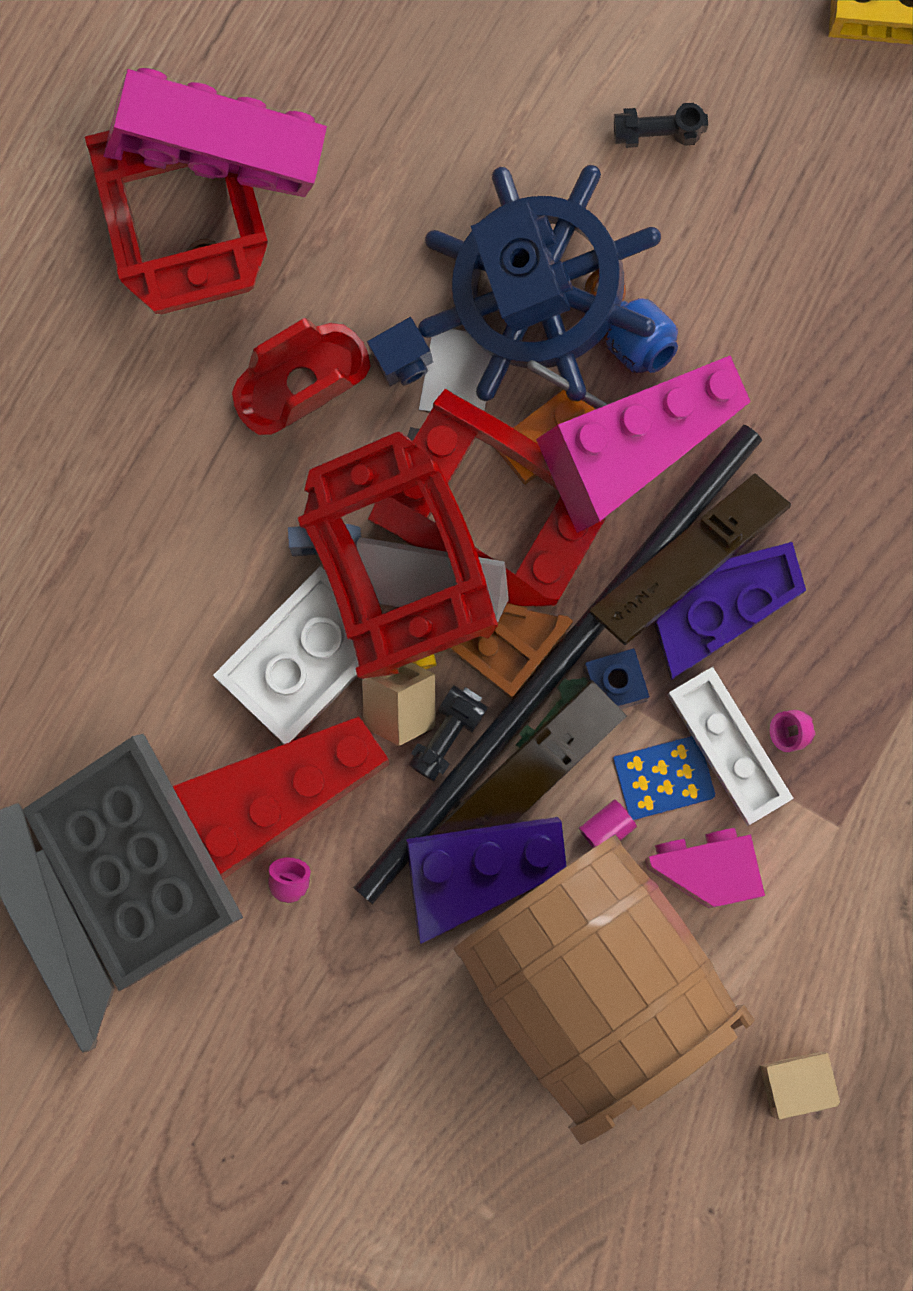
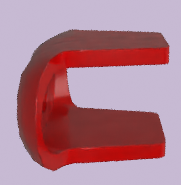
(327, 350)

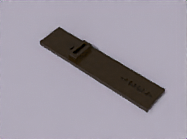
(689, 559)
(538, 763)

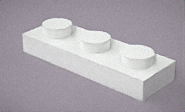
(730, 746)

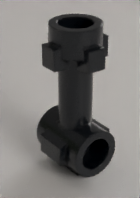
(685, 125)
(461, 710)

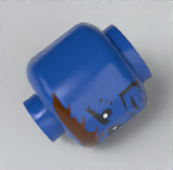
(643, 353)

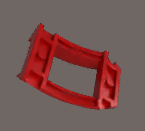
(188, 276)
(447, 439)
(421, 626)

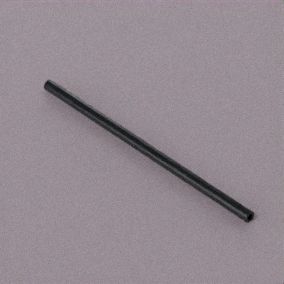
(552, 669)

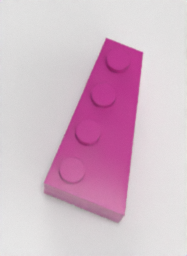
(628, 443)

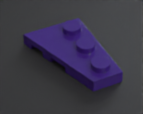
(479, 869)

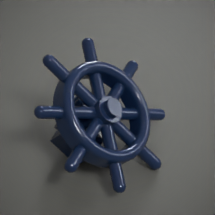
(532, 283)

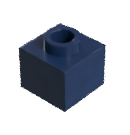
(401, 353)
(626, 662)

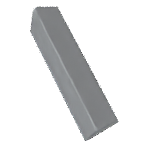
(411, 573)

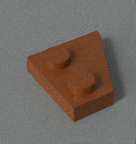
(514, 647)

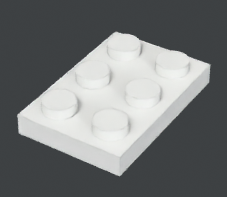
(294, 661)

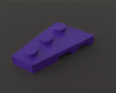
(728, 605)

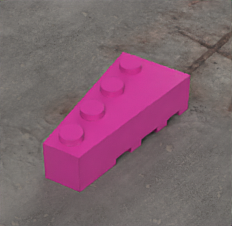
(214, 133)

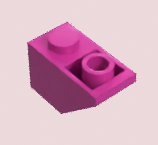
(710, 873)

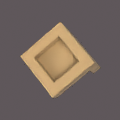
(400, 704)
(800, 1085)

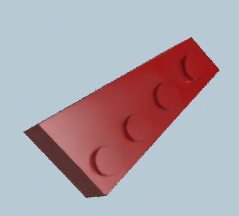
(273, 793)

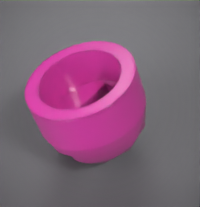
(780, 734)
(288, 879)

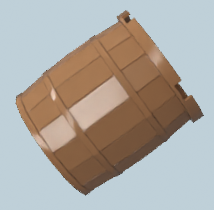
(602, 988)

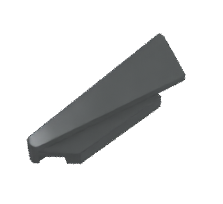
(52, 930)

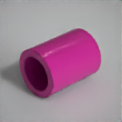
(606, 823)

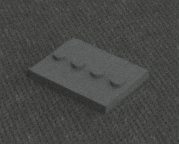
(132, 862)

